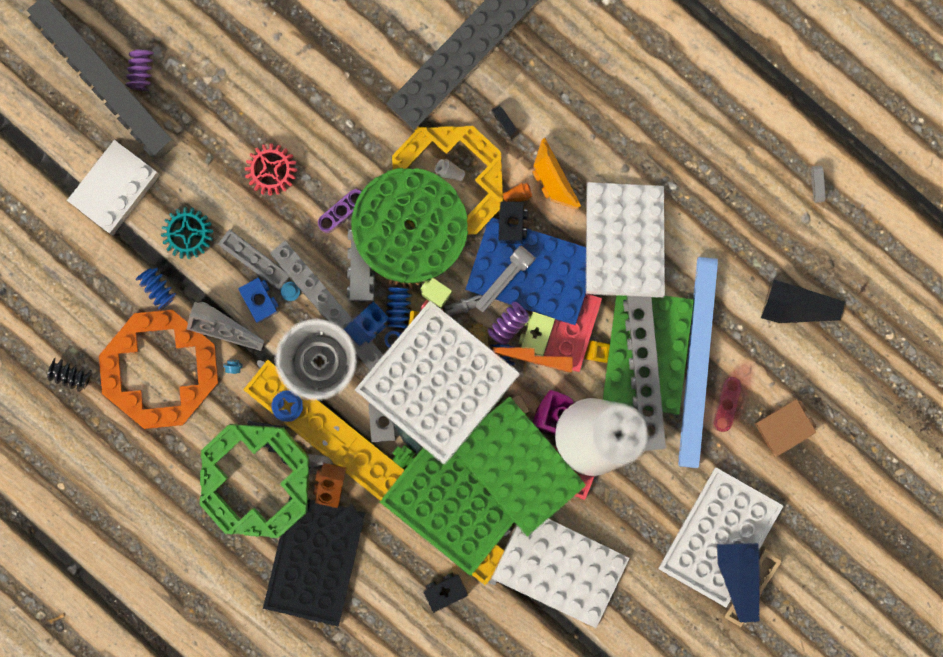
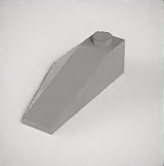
(213, 323)

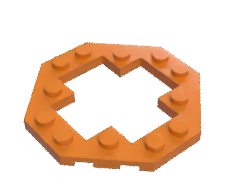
(132, 401)

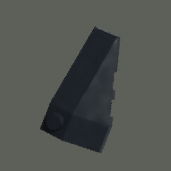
(795, 304)

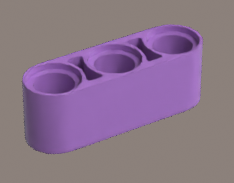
(332, 212)

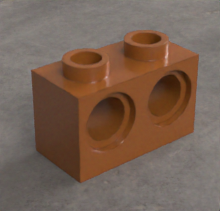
(330, 485)

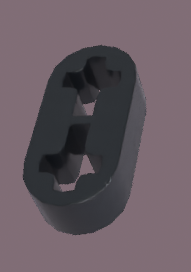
(505, 122)

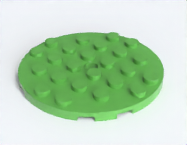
(405, 253)

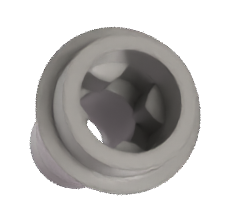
(449, 170)

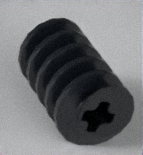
(68, 375)

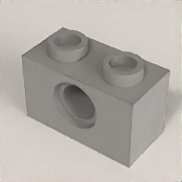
(378, 433)

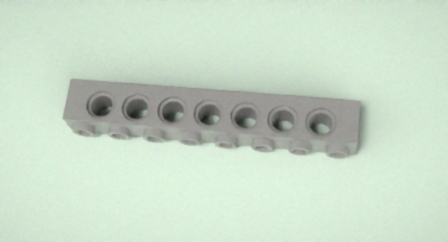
(322, 299)
(657, 440)

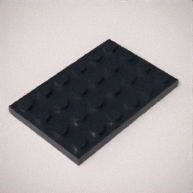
(311, 572)

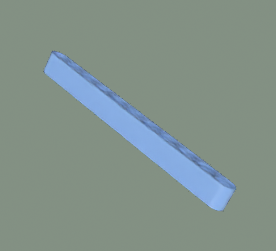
(698, 362)

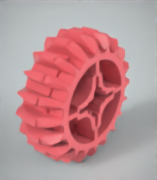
(278, 165)

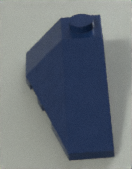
(741, 576)

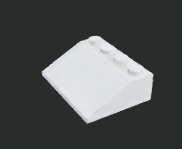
(113, 187)

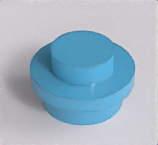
(290, 291)
(233, 366)

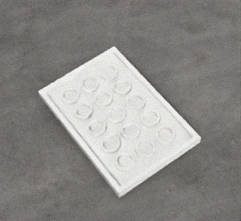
(625, 239)
(722, 514)
(562, 570)

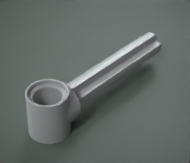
(520, 260)

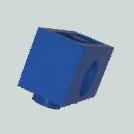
(250, 291)

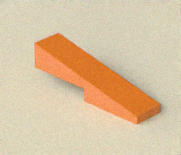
(527, 354)

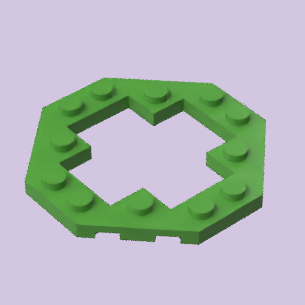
(295, 484)

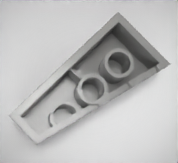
(360, 275)

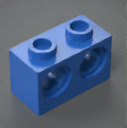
(366, 324)

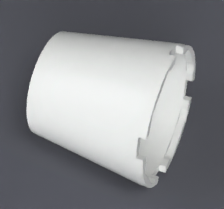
(303, 346)
(588, 439)

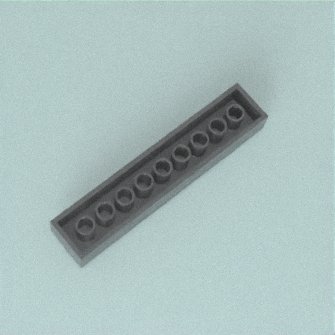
(457, 59)
(105, 83)

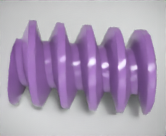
(139, 69)
(509, 324)

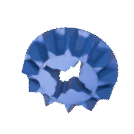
(278, 403)

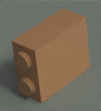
(786, 427)

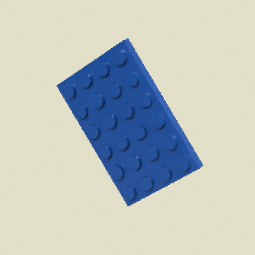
(549, 286)

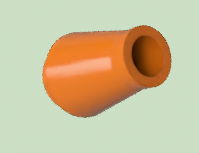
(518, 193)

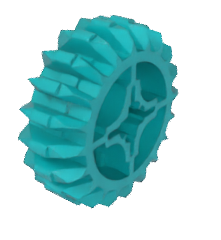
(177, 233)

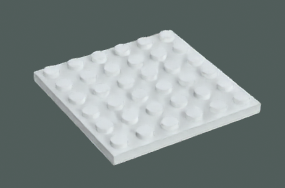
(437, 382)

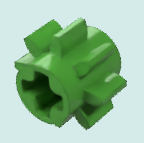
(403, 456)

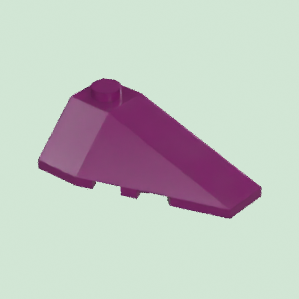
(550, 411)

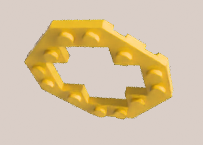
(479, 145)

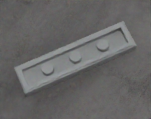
(254, 259)

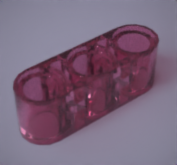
(733, 396)

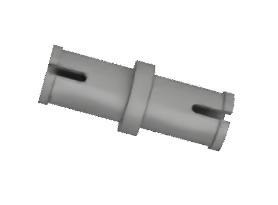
(462, 305)

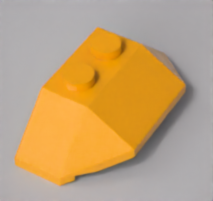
(553, 178)

